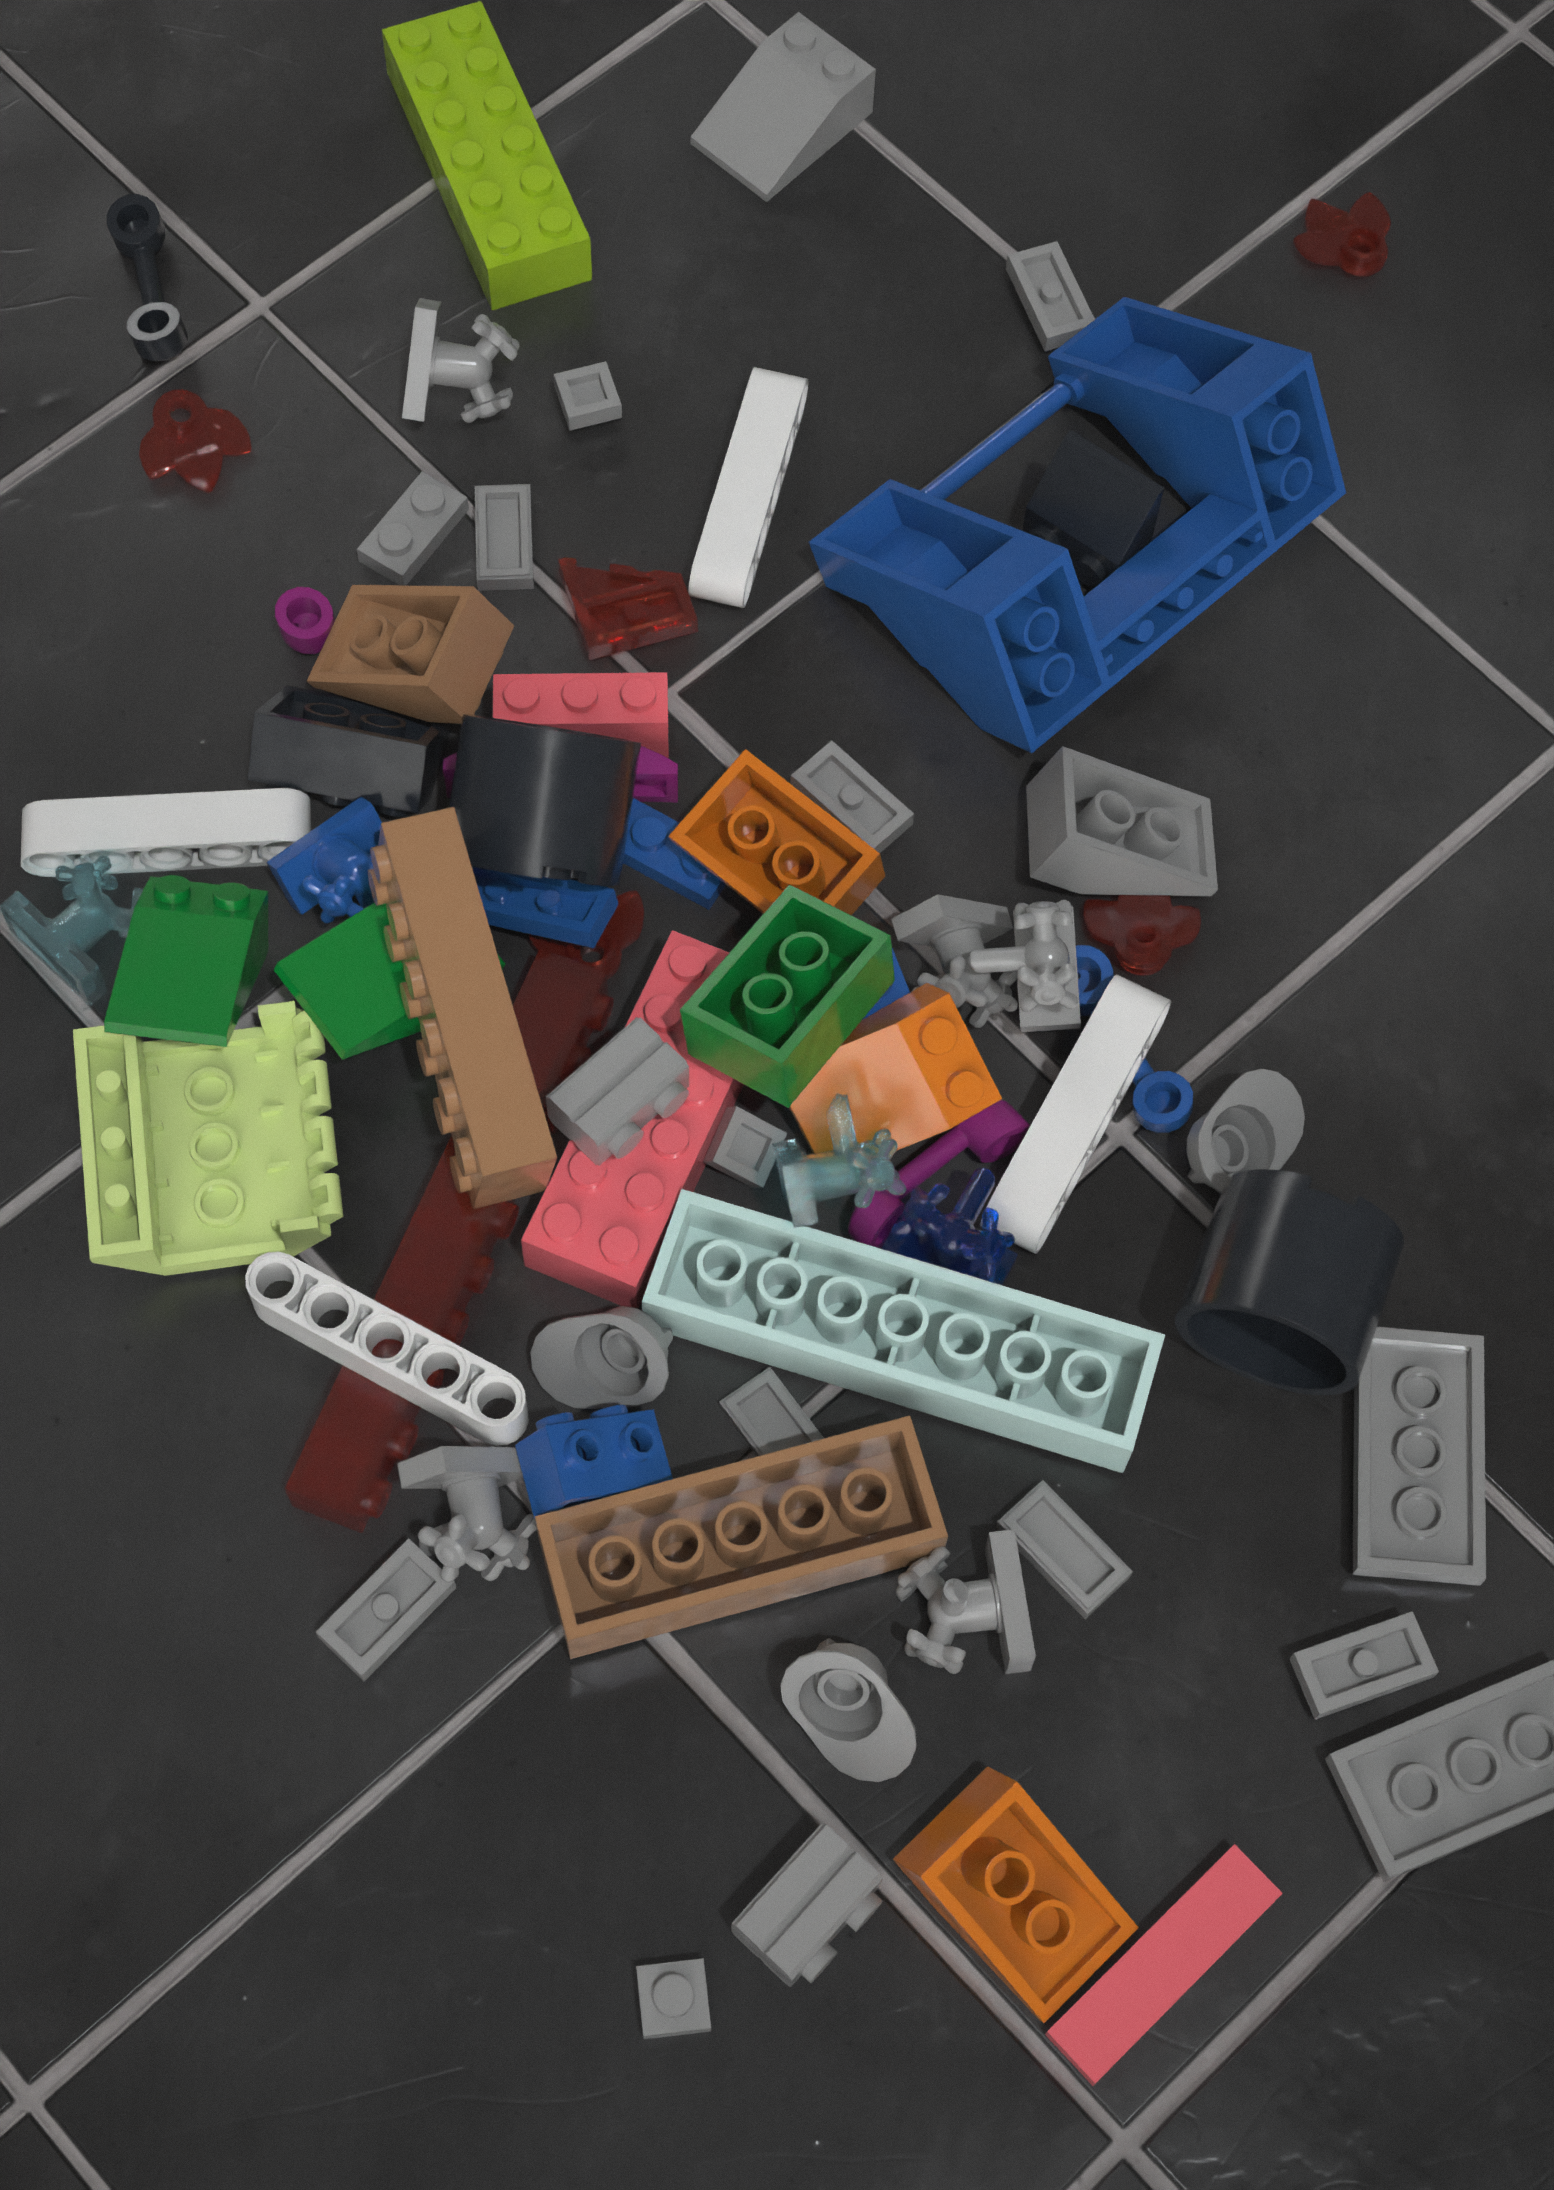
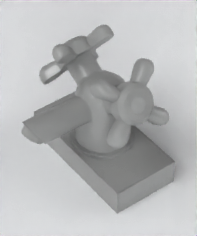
(455, 364)
(955, 930)
(1044, 965)
(472, 1491)
(972, 1607)

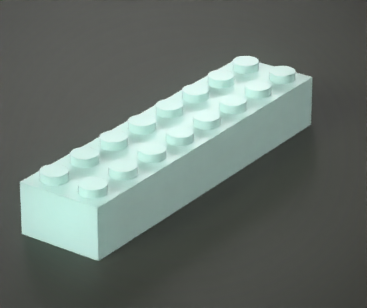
(903, 1330)

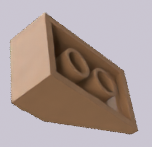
(413, 649)

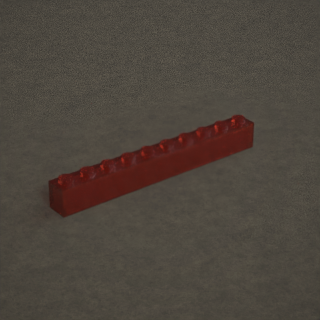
(440, 1267)

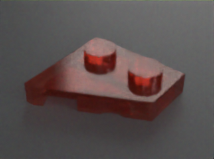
(626, 606)

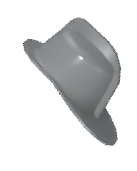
(1246, 1129)
(603, 1358)
(850, 1711)

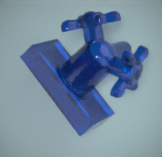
(951, 1238)

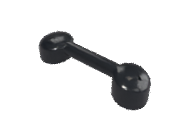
(139, 234)

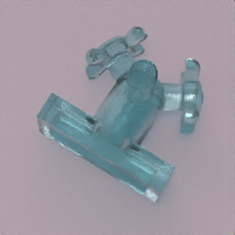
(67, 937)
(838, 1172)

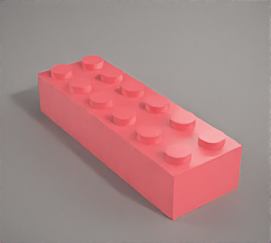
(609, 1220)

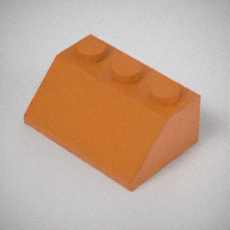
(767, 834)

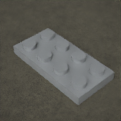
(1420, 1458)
(1452, 1773)

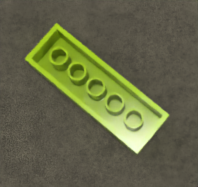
(487, 155)

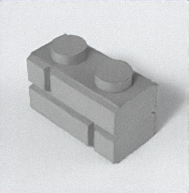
(619, 1093)
(808, 1906)

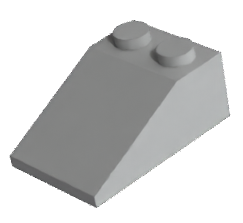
(786, 107)
(1117, 831)

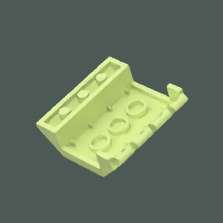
(206, 1147)

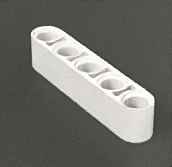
(748, 488)
(163, 830)
(1077, 1111)
(371, 1323)

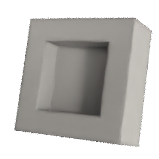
(587, 395)
(744, 1147)
(673, 1998)

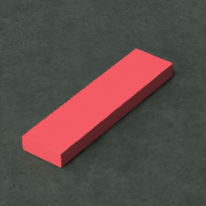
(1163, 1964)

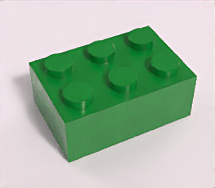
(788, 995)

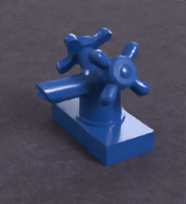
(331, 863)

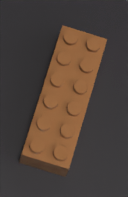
(462, 1009)
(740, 1536)

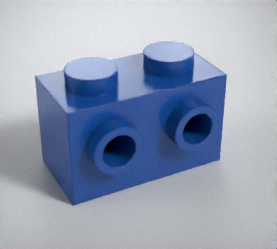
(591, 1457)

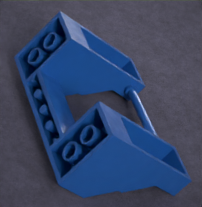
(1003, 612)

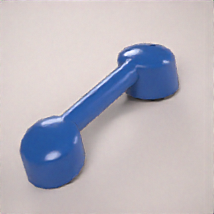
(1160, 1098)

